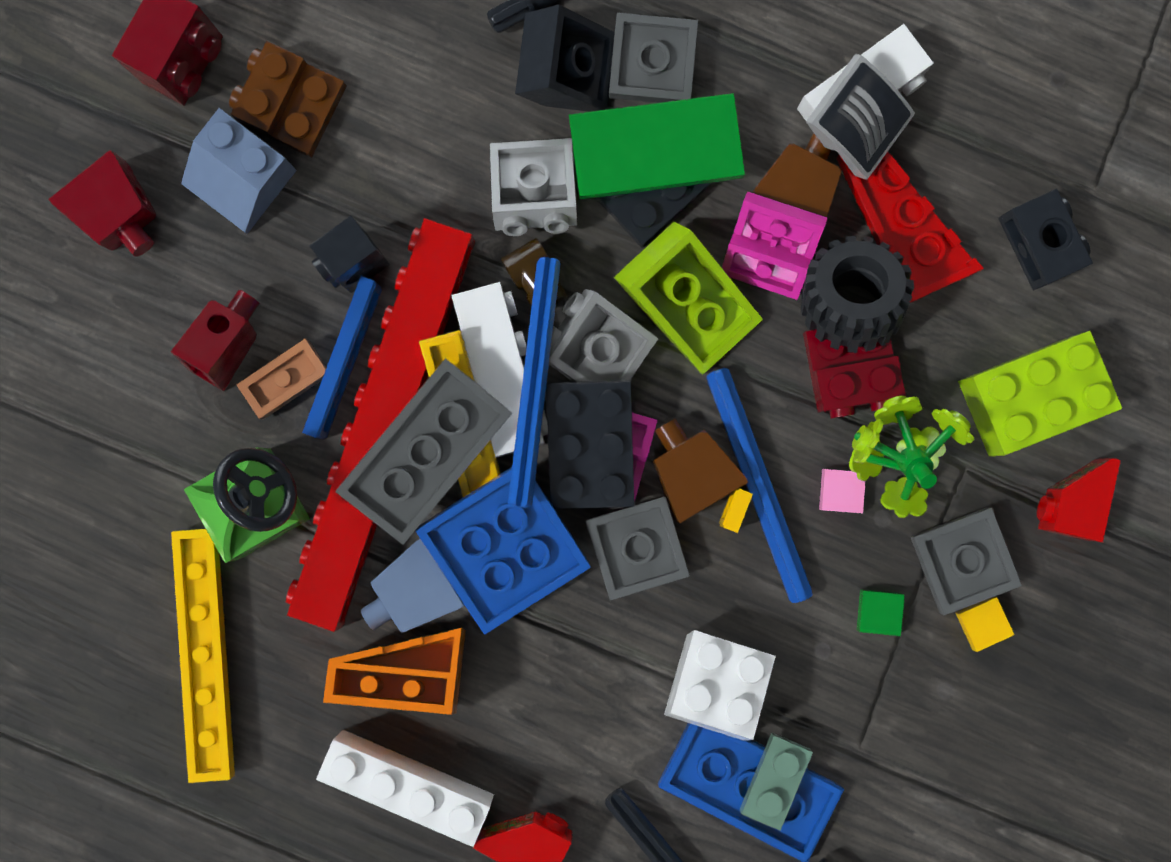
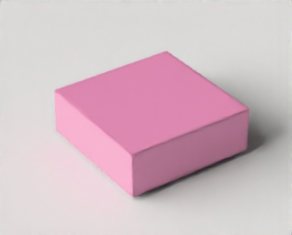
(841, 491)

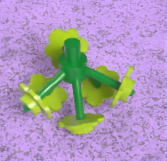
(915, 454)

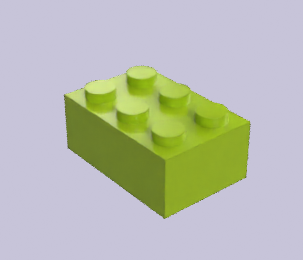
(1040, 394)

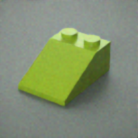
(688, 296)

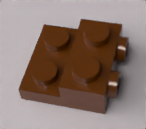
(286, 98)

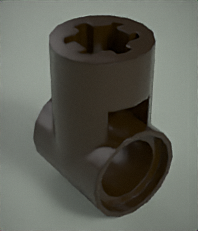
(522, 268)

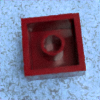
(169, 47)

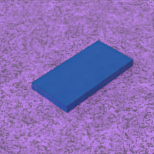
(715, 776)

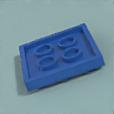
(501, 553)

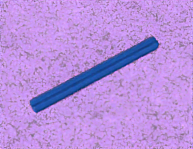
(534, 383)
(759, 485)

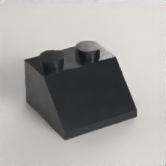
(565, 60)

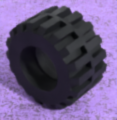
(862, 266)

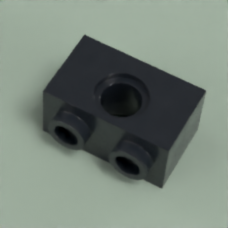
(1024, 231)
(347, 255)

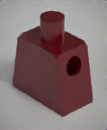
(108, 205)
(218, 340)

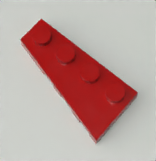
(910, 226)

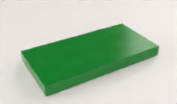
(656, 146)

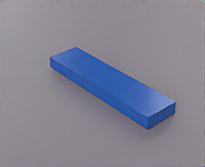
(342, 358)

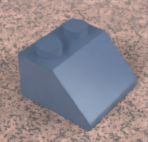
(235, 171)

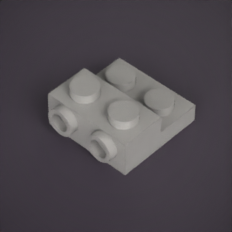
(533, 186)
(598, 341)

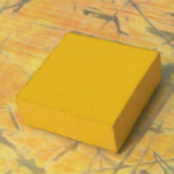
(735, 510)
(984, 624)

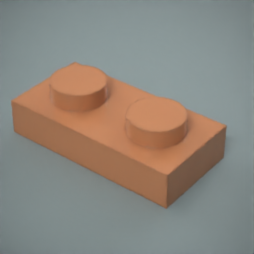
(283, 379)

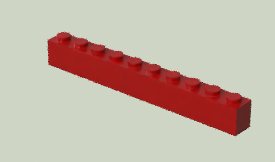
(398, 371)

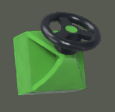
(247, 502)

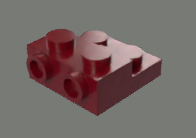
(852, 378)

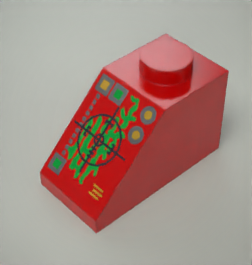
(1080, 501)
(526, 839)

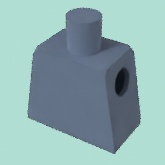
(411, 592)

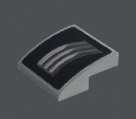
(860, 116)

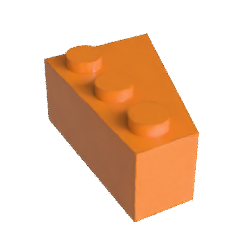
(401, 676)

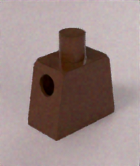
(802, 178)
(694, 471)

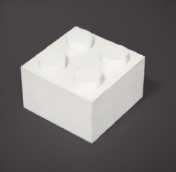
(720, 685)

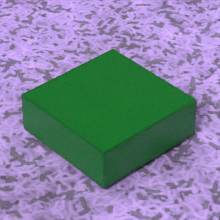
(880, 612)

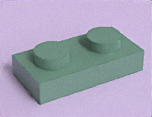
(776, 781)

